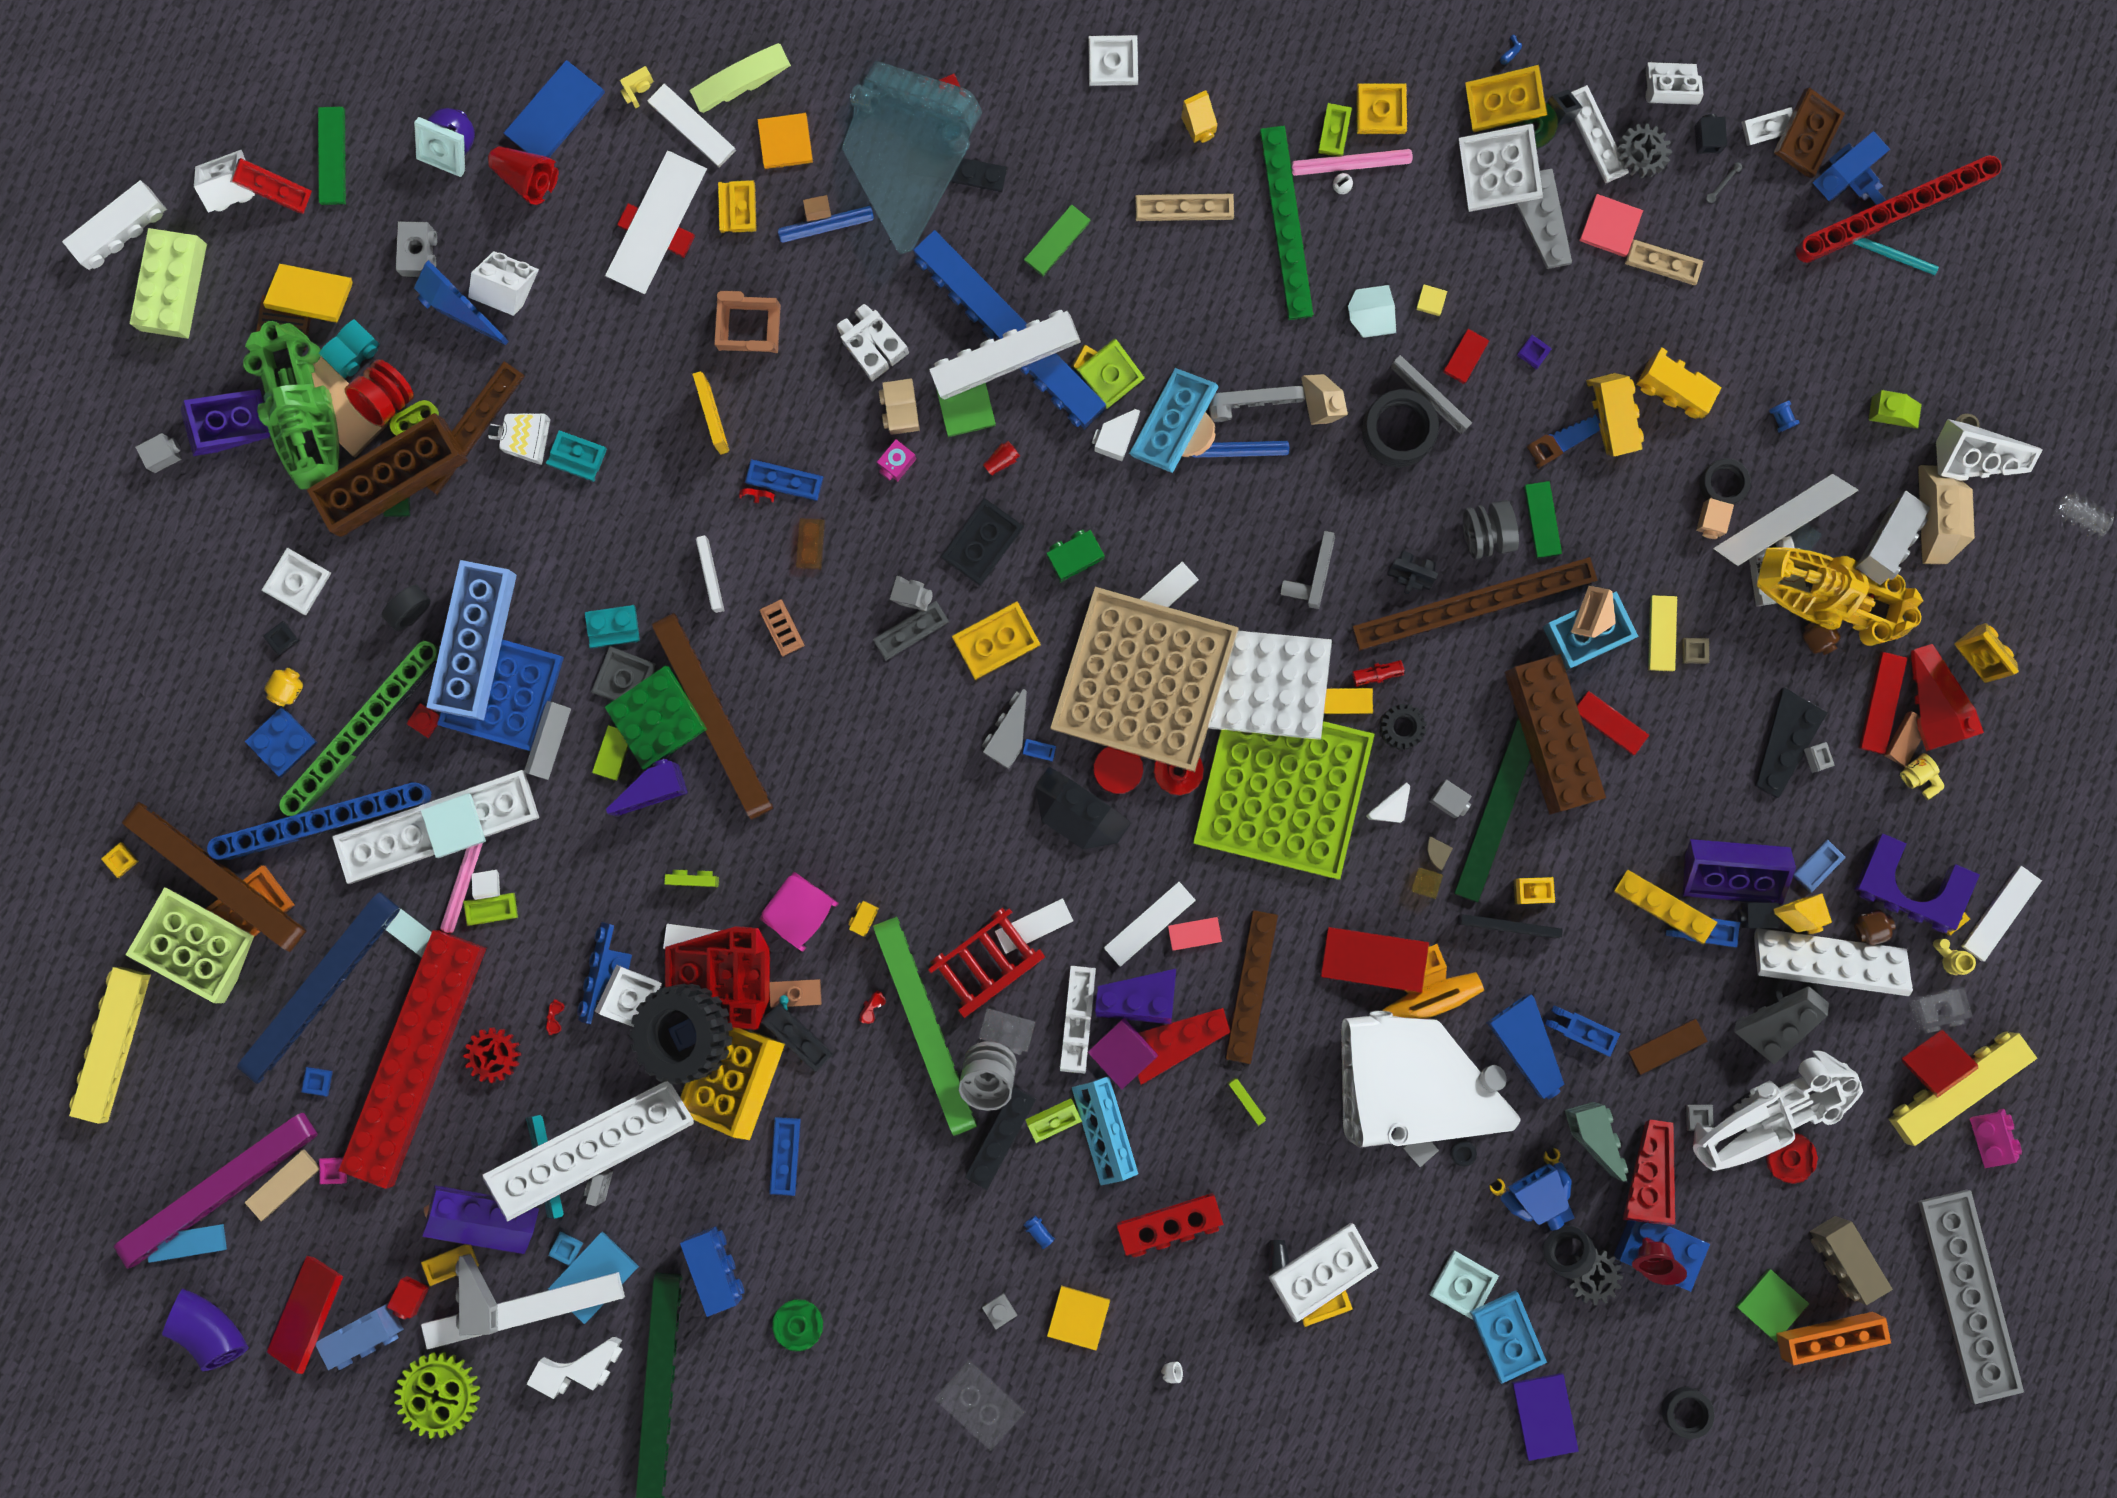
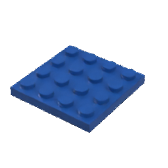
(517, 697)

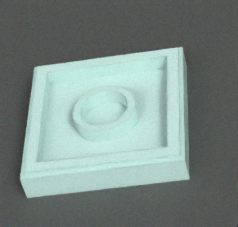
(439, 147)
(453, 825)
(1463, 1284)

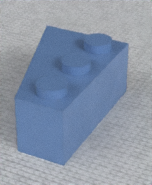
(359, 1338)

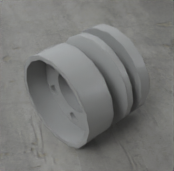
(987, 1076)

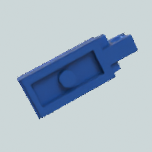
(1866, 184)

